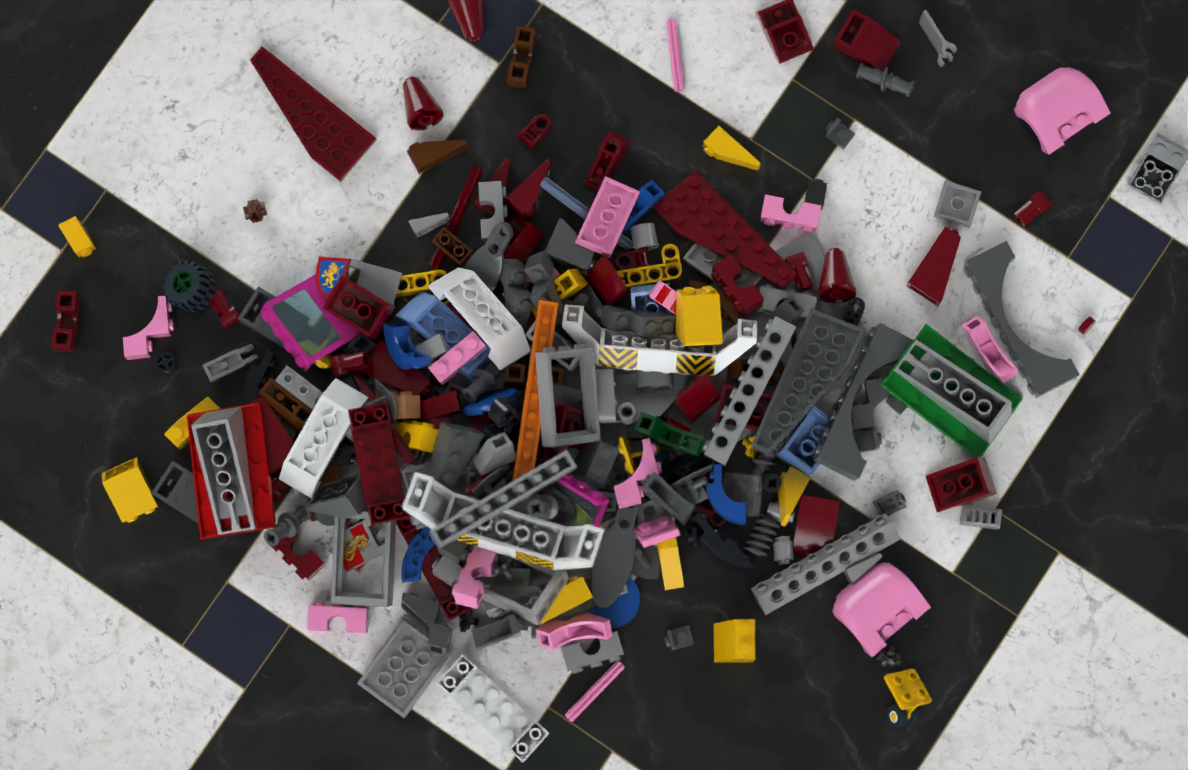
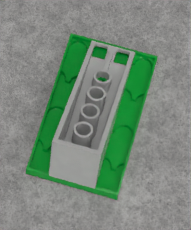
(951, 392)

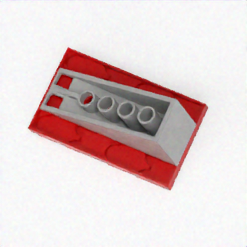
(231, 470)

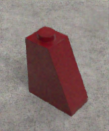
(440, 406)

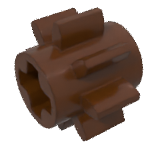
(255, 210)

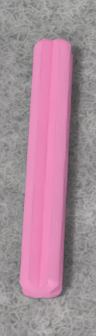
(675, 55)
(594, 691)

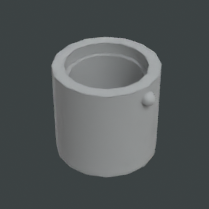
(644, 236)

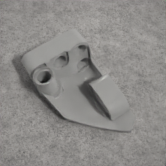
(636, 392)

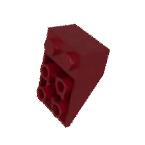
(866, 41)
(697, 398)

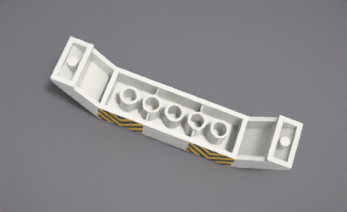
(657, 352)
(509, 532)

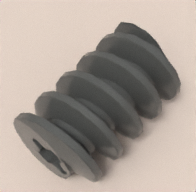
(761, 536)

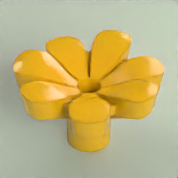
(750, 451)

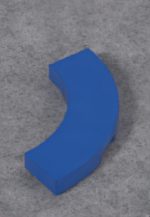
(415, 556)

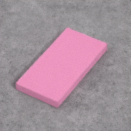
(607, 217)

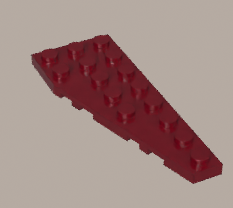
(323, 128)
(708, 220)

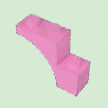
(161, 325)
(988, 349)
(629, 492)
(581, 626)

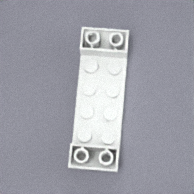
(484, 314)
(320, 437)
(492, 708)

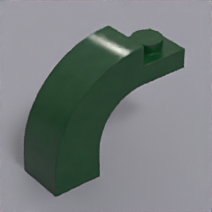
(668, 435)

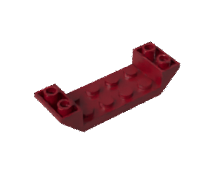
(377, 463)
(441, 590)

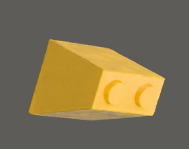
(698, 316)
(129, 490)
(734, 641)

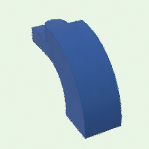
(648, 197)
(401, 347)
(726, 508)

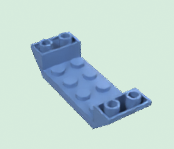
(433, 317)

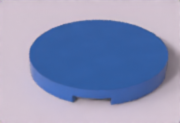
(485, 400)
(623, 609)

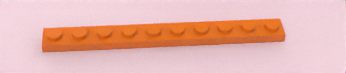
(530, 419)

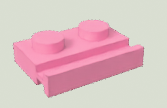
(656, 531)

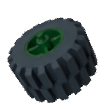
(189, 286)

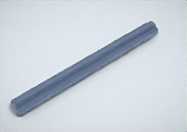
(577, 207)

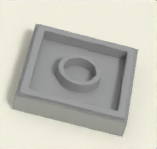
(957, 204)

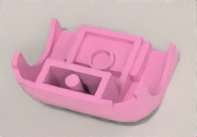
(1060, 106)
(878, 605)

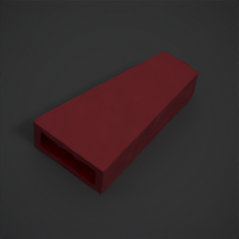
(934, 270)
(392, 376)
(277, 438)

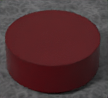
(1086, 325)

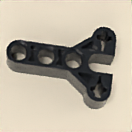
(506, 420)

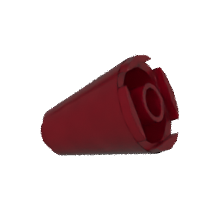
(469, 17)
(420, 105)
(836, 278)

